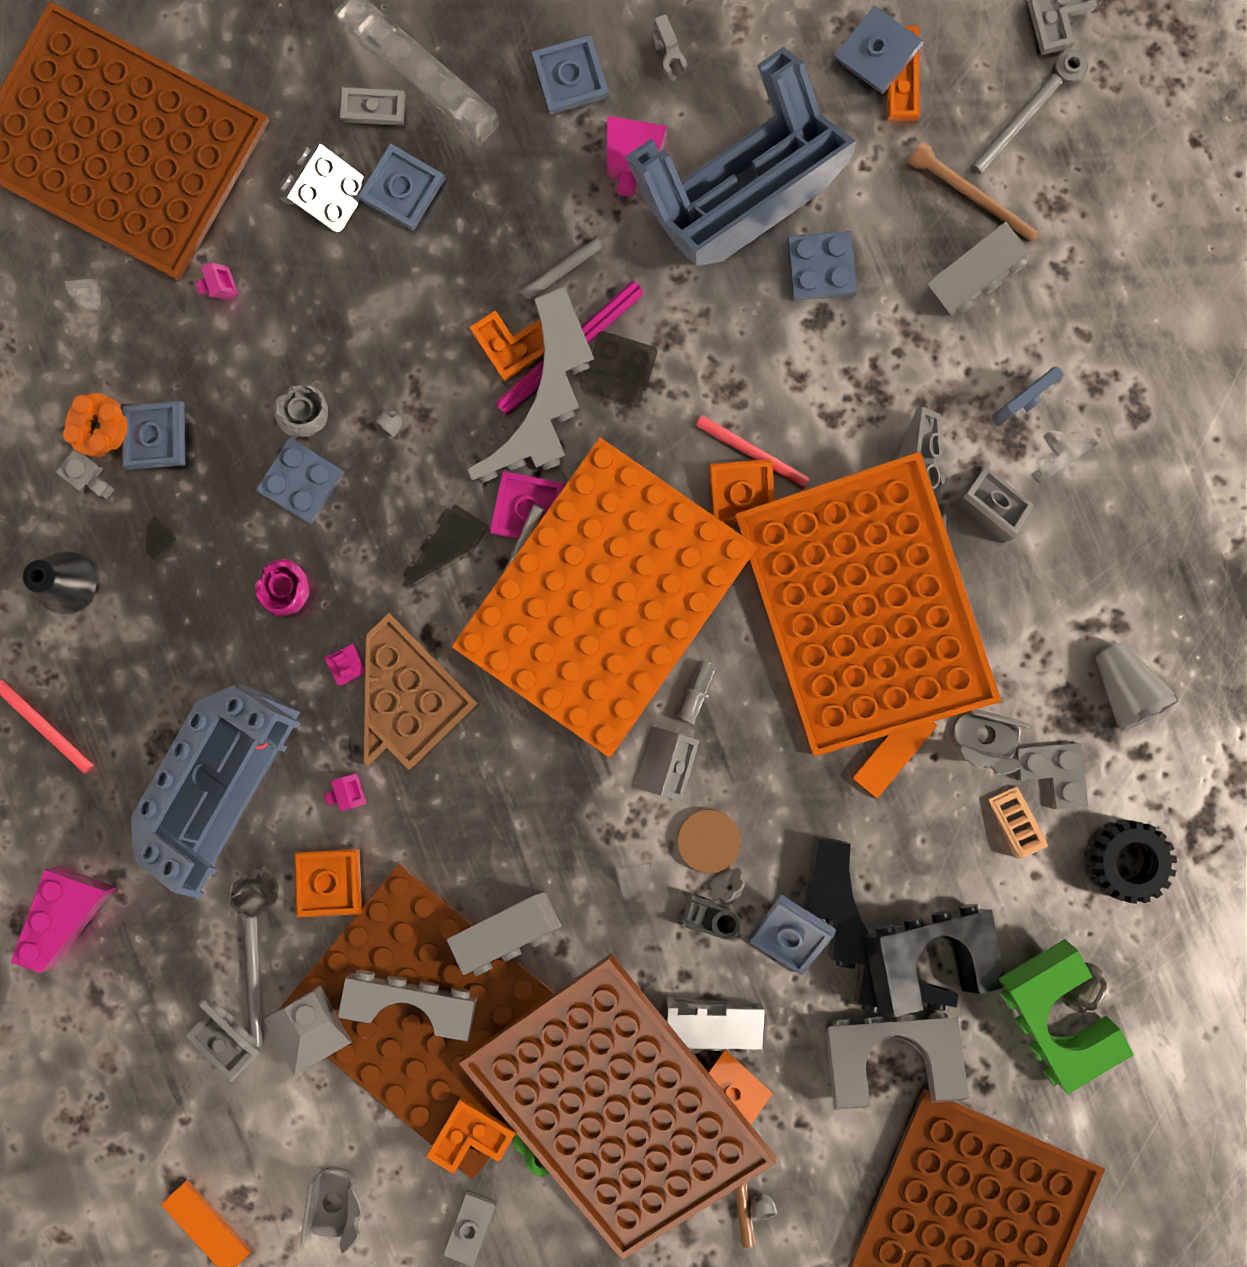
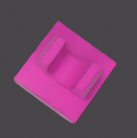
(217, 282)
(346, 665)
(346, 793)

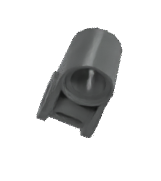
(707, 917)

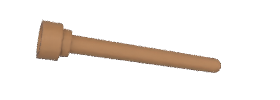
(924, 158)

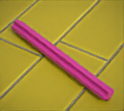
(590, 328)

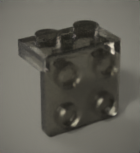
(619, 370)

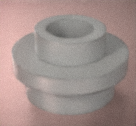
(1067, 73)

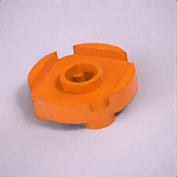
(80, 419)

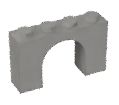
(935, 1039)

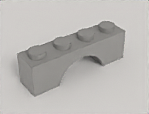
(448, 1010)

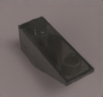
(452, 542)

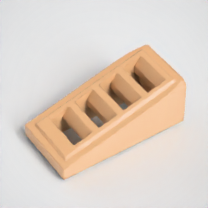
(1027, 817)

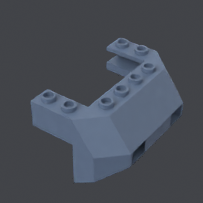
(752, 180)
(207, 784)

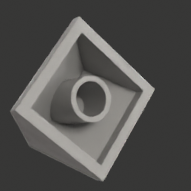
(995, 505)

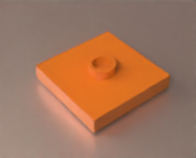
(739, 487)
(328, 883)
(739, 1085)

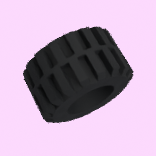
(1156, 864)

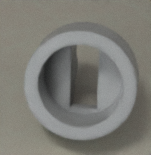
(389, 422)
(764, 1209)

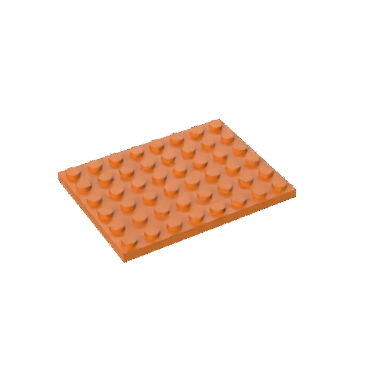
(604, 597)
(868, 605)

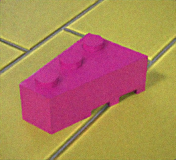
(57, 916)

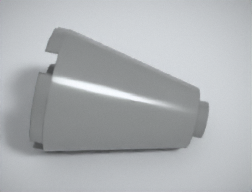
(1131, 686)

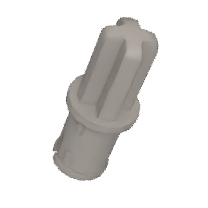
(696, 691)

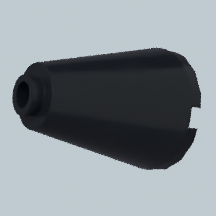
(62, 582)

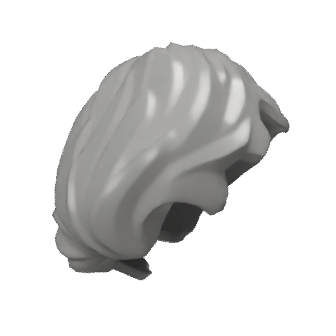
(301, 411)

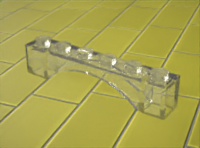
(393, 45)

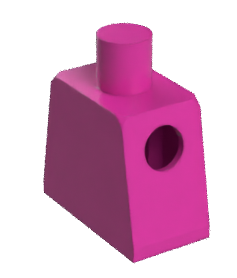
(622, 139)

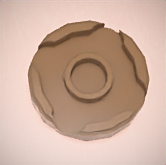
(709, 841)

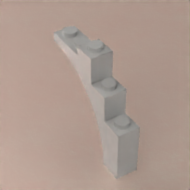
(563, 351)

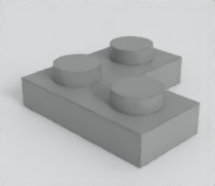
(1053, 24)
(1063, 766)

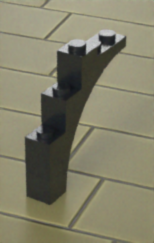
(831, 898)

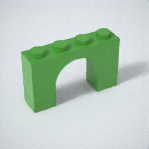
(1033, 991)

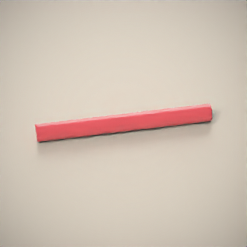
(751, 451)
(44, 728)

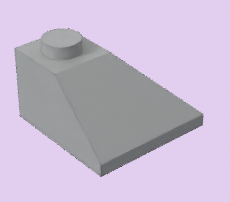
(307, 1030)

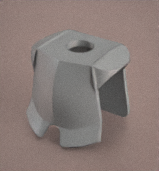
(993, 755)
(328, 1223)

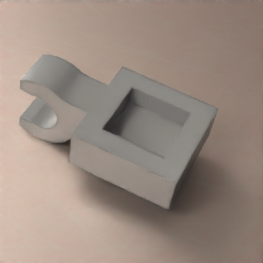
(665, 40)
(83, 474)

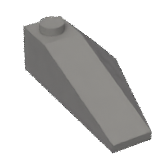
(926, 436)

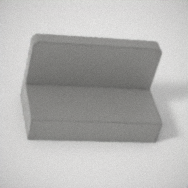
(667, 763)

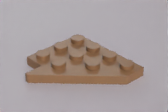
(407, 696)

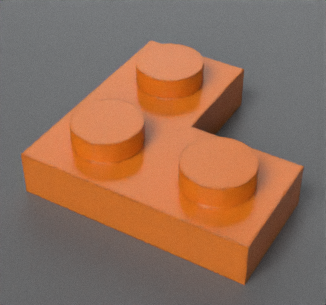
(508, 352)
(467, 1128)

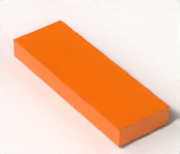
(904, 92)
(890, 758)
(206, 1226)

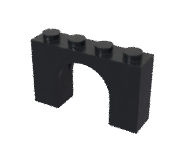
(895, 955)

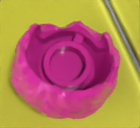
(282, 588)

